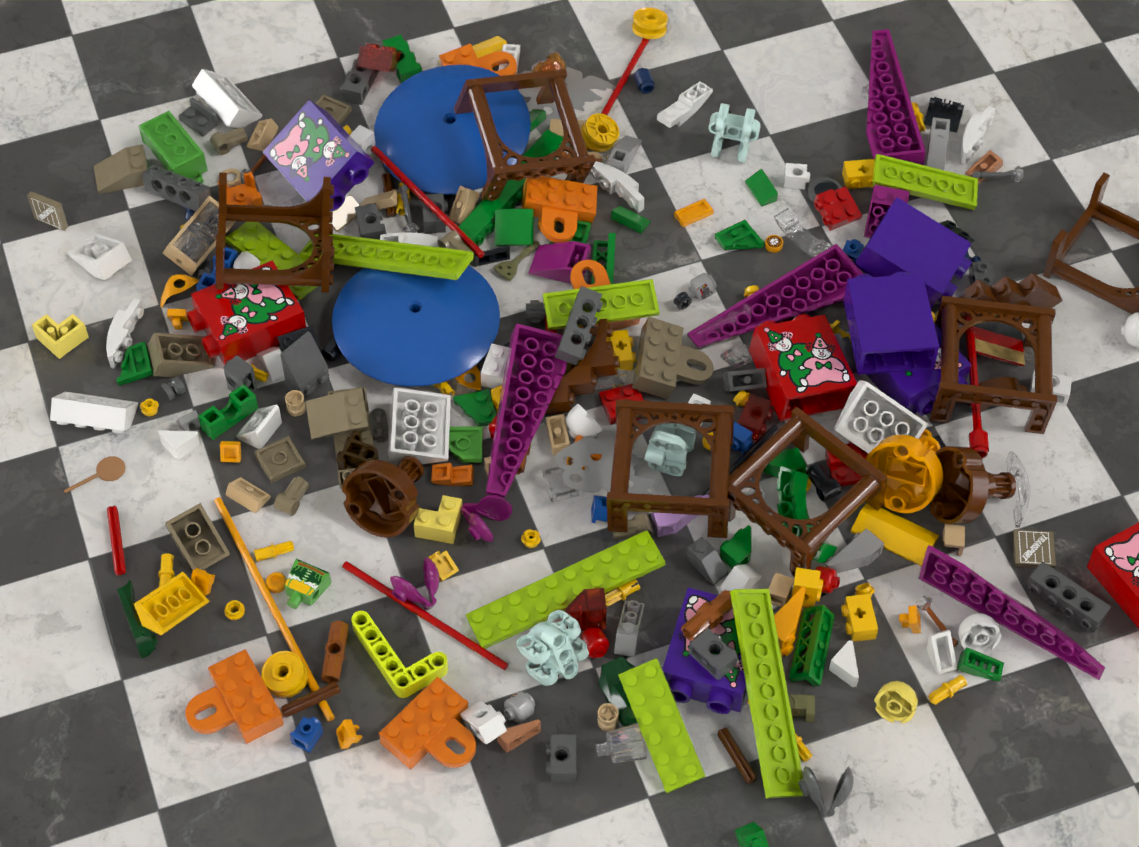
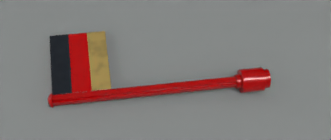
(997, 342)

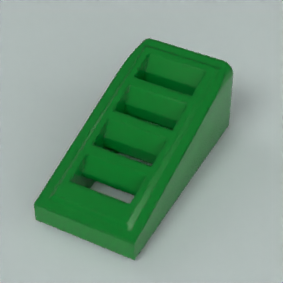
(971, 668)

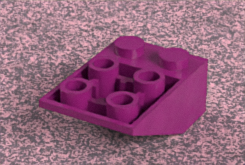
(880, 203)
(558, 259)

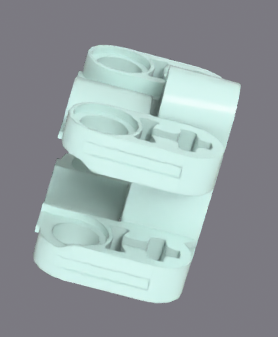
(733, 127)
(669, 448)
(554, 648)

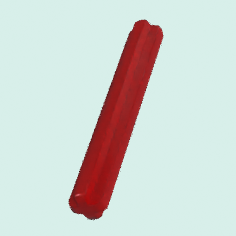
(116, 540)

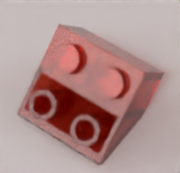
(378, 58)
(589, 609)

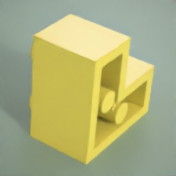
(60, 337)
(439, 525)

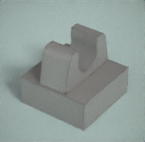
(186, 420)

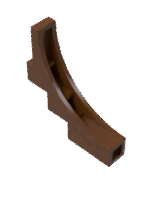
(1029, 291)
(583, 378)

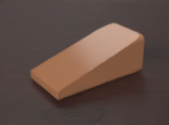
(989, 162)
(518, 734)

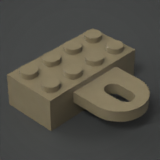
(664, 359)

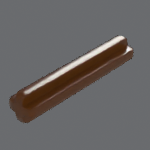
(387, 186)
(310, 699)
(737, 755)

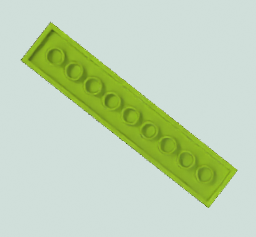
(396, 256)
(555, 592)
(767, 692)

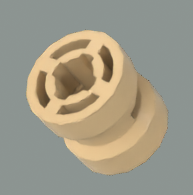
(295, 403)
(607, 711)

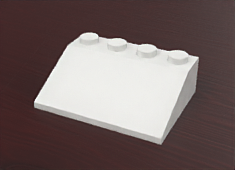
(874, 416)
(418, 426)

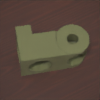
(803, 706)

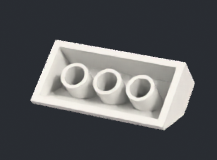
(225, 99)
(93, 411)

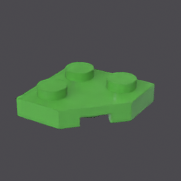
(466, 443)

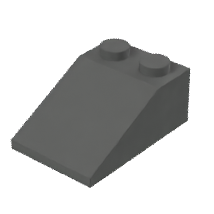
(304, 365)

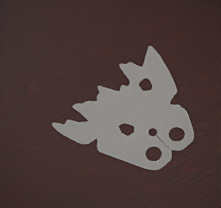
(578, 91)
(600, 471)

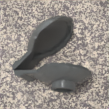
(811, 787)

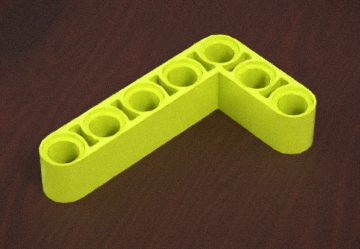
(391, 660)

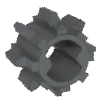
(535, 311)

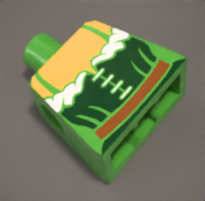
(305, 583)

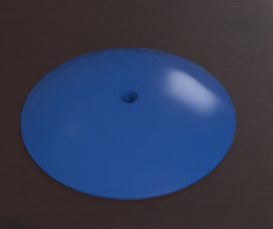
(433, 142)
(415, 326)

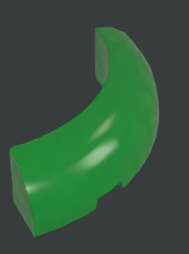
(792, 505)

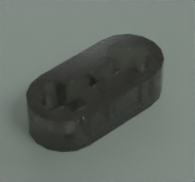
(379, 425)

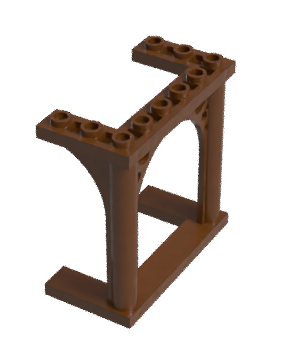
(498, 171)
(301, 216)
(1064, 242)
(1036, 336)
(664, 412)
(798, 432)

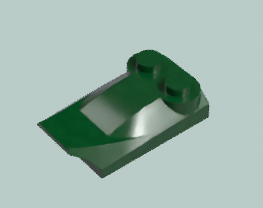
(144, 637)
(613, 689)

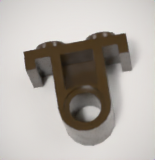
(355, 452)

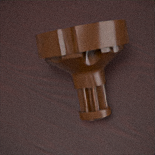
(967, 486)
(383, 495)

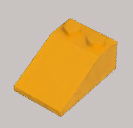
(787, 622)

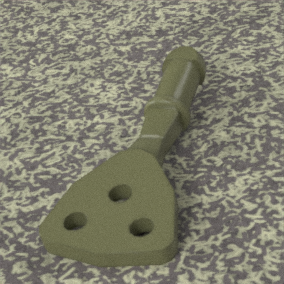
(508, 274)

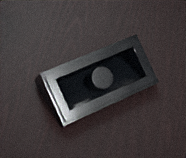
(492, 256)

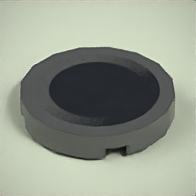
(821, 185)

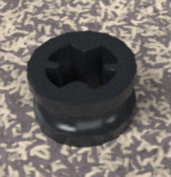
(682, 300)

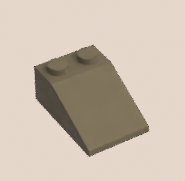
(121, 170)
(177, 354)
(337, 414)
(197, 538)

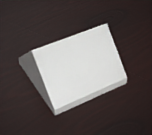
(260, 426)

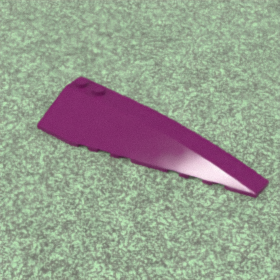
(890, 115)
(803, 289)
(526, 392)
(984, 597)

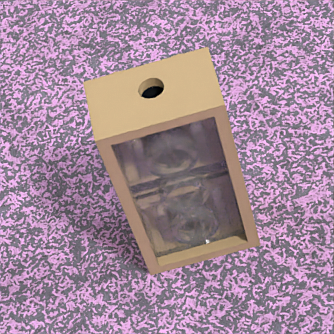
(196, 237)

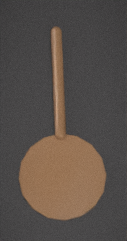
(108, 469)

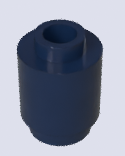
(644, 80)

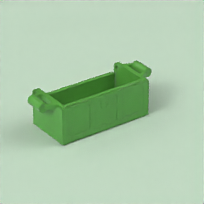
(173, 146)

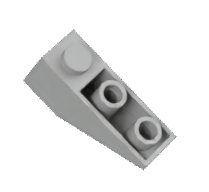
(938, 143)
(624, 153)
(858, 553)
(629, 628)

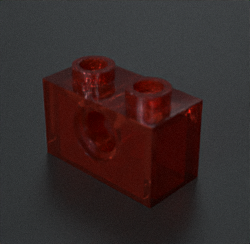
(755, 415)

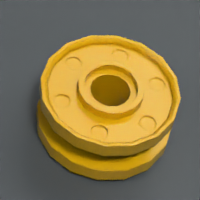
(650, 23)
(600, 132)
(276, 666)

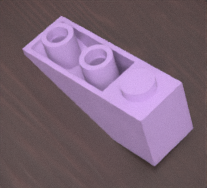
(671, 523)

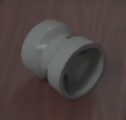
(172, 389)

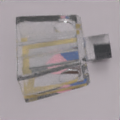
(623, 744)

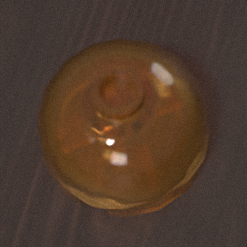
(554, 62)

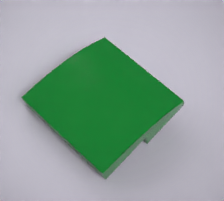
(514, 227)

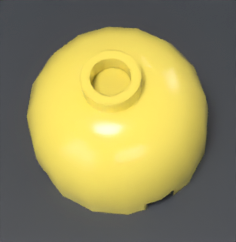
(896, 702)

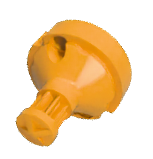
(911, 470)

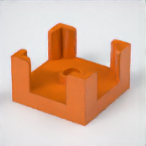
(245, 193)

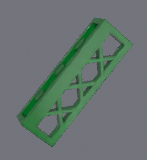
(610, 253)
(817, 645)

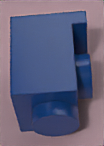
(853, 249)
(741, 438)
(599, 509)
(307, 739)

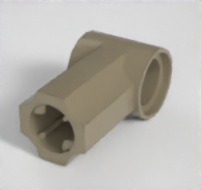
(224, 141)
(452, 241)
(290, 500)
(636, 525)

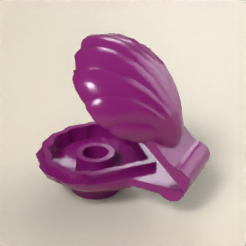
(490, 506)
(405, 590)

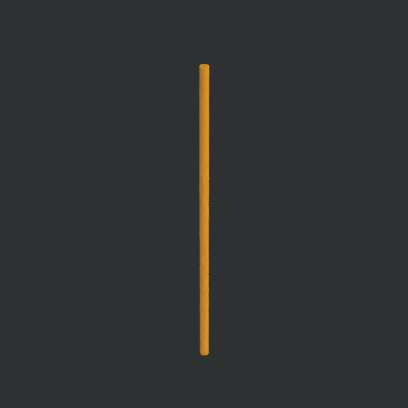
(270, 601)

